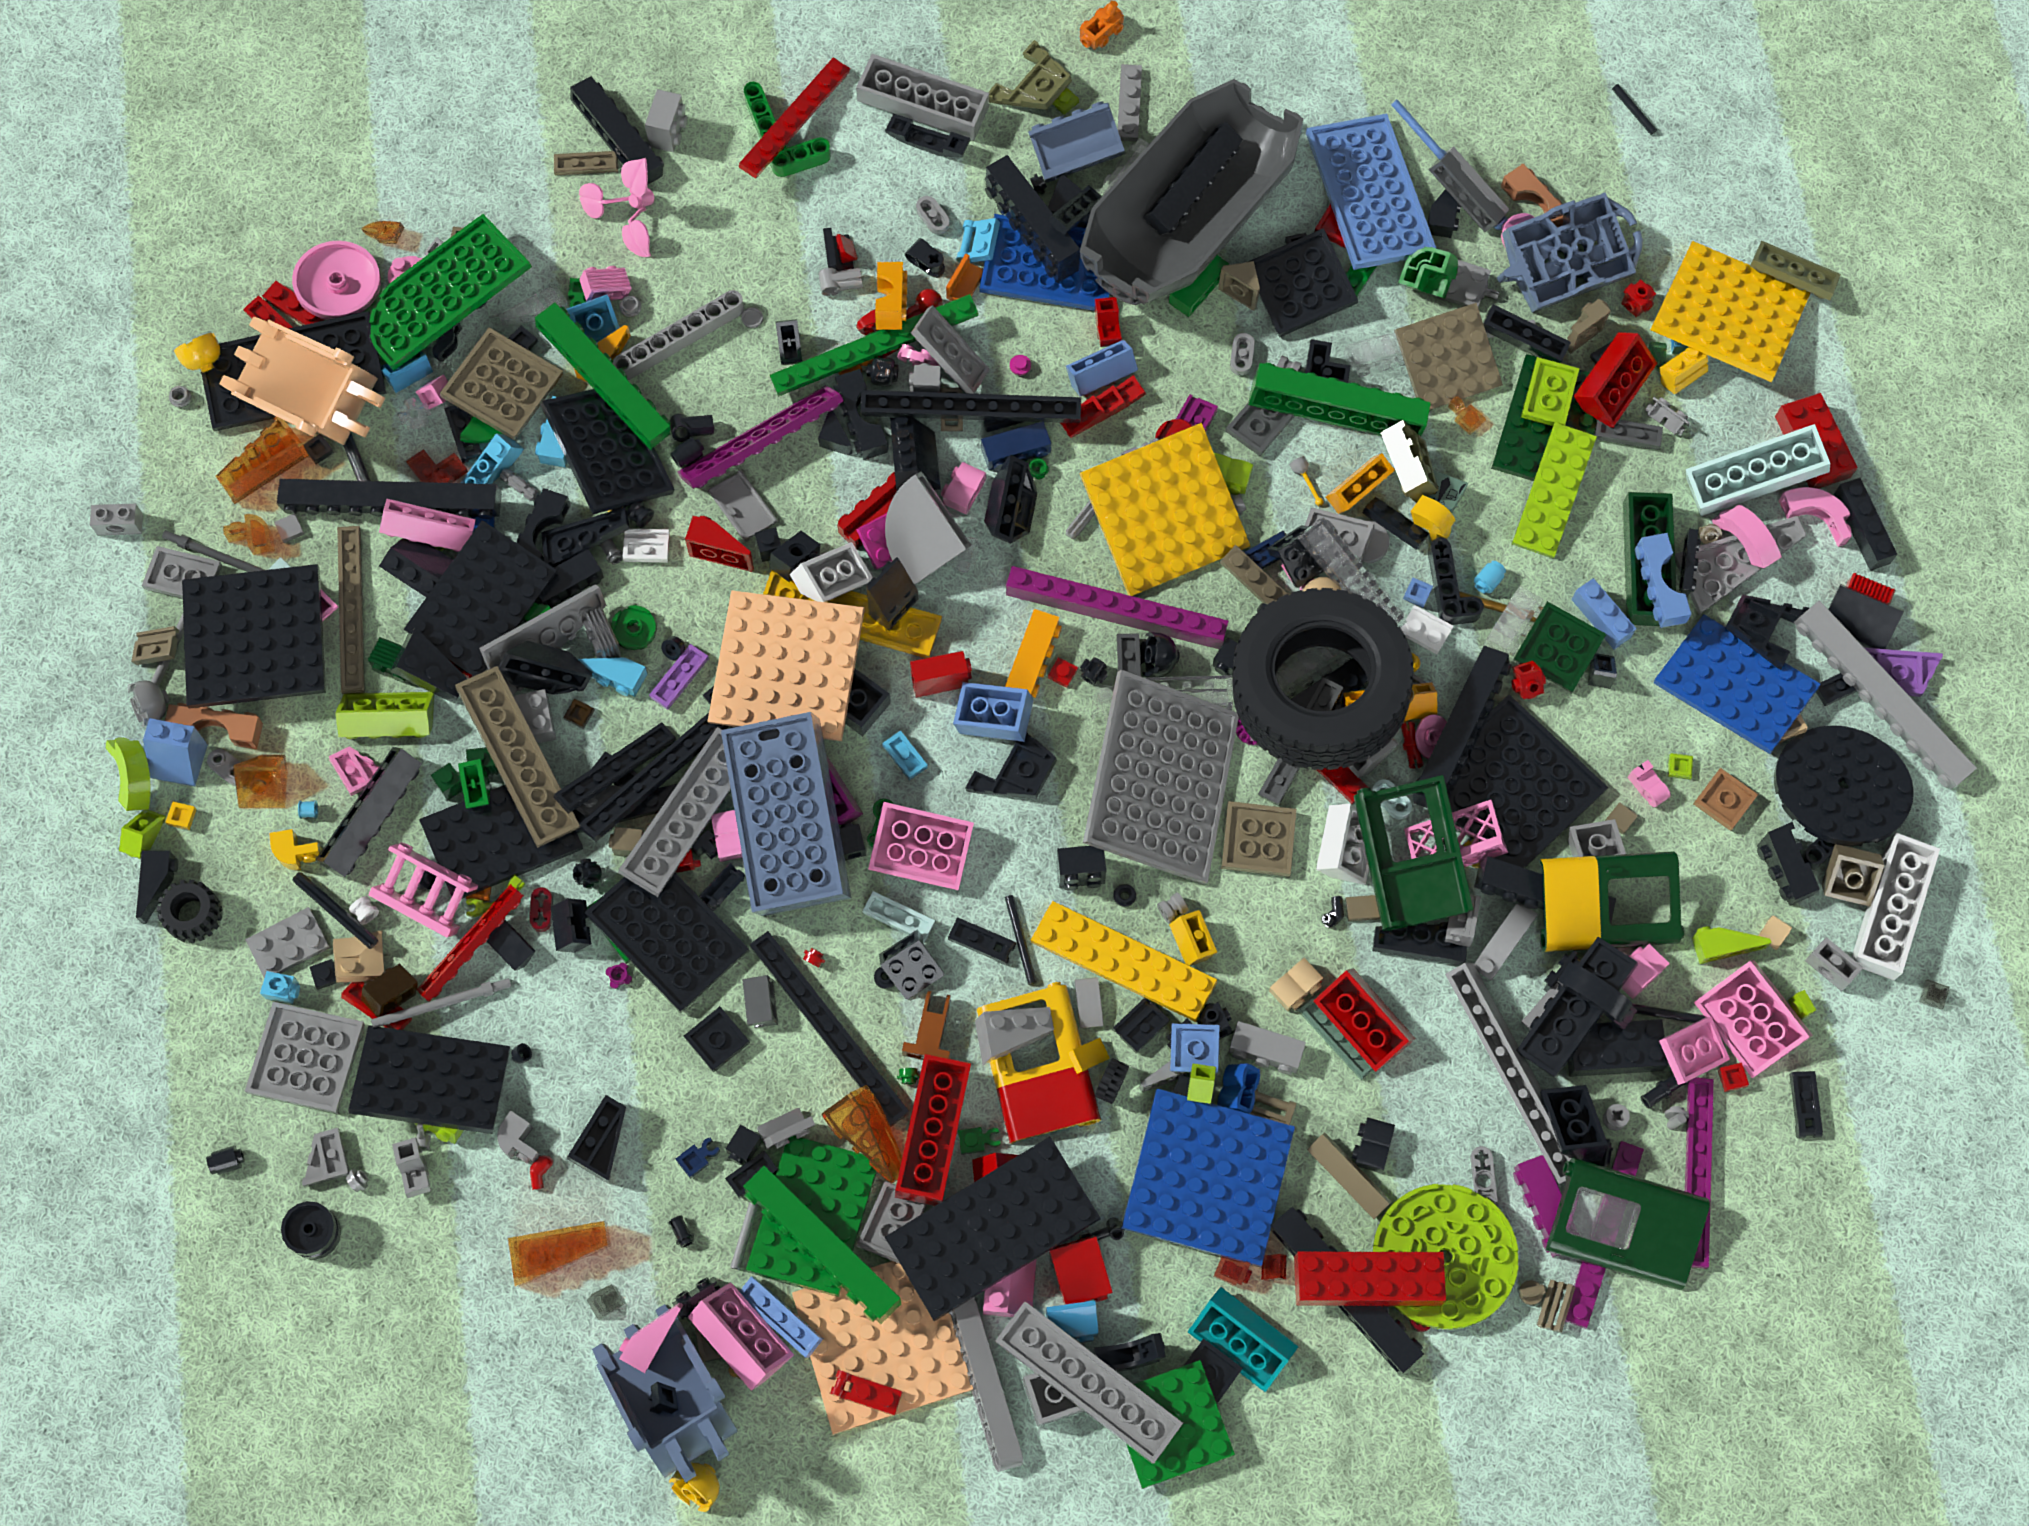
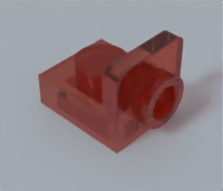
(1233, 1272)

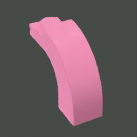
(1819, 504)
(1752, 534)

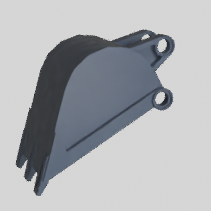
(700, 1419)

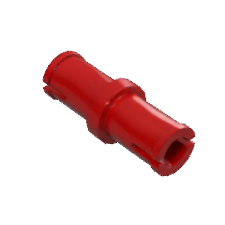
(1410, 745)

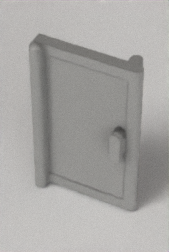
(741, 500)

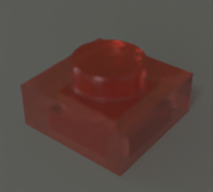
(1274, 1267)

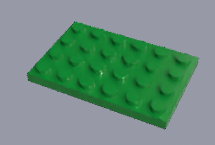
(832, 1186)

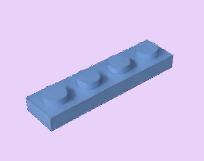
(781, 1317)

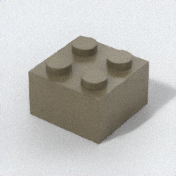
(1852, 875)

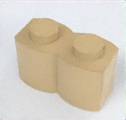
(1296, 984)

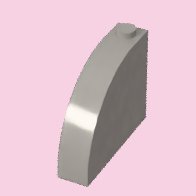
(921, 529)

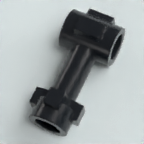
(1113, 1230)

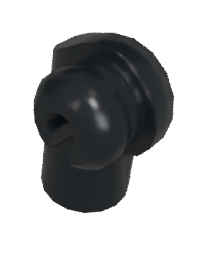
(1334, 916)

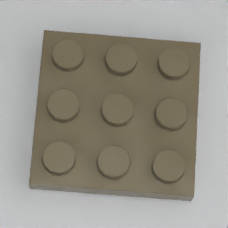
(1259, 839)

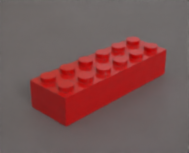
(932, 1130)
(1369, 1279)

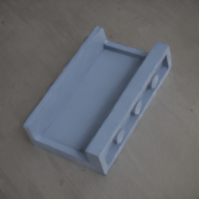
(1076, 141)

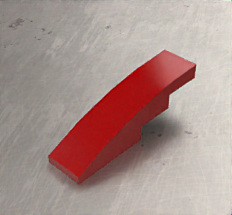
(1105, 405)

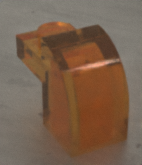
(254, 531)

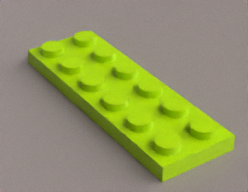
(1554, 490)

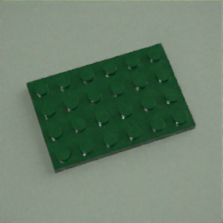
(1525, 440)

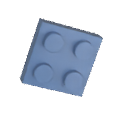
(1194, 1045)

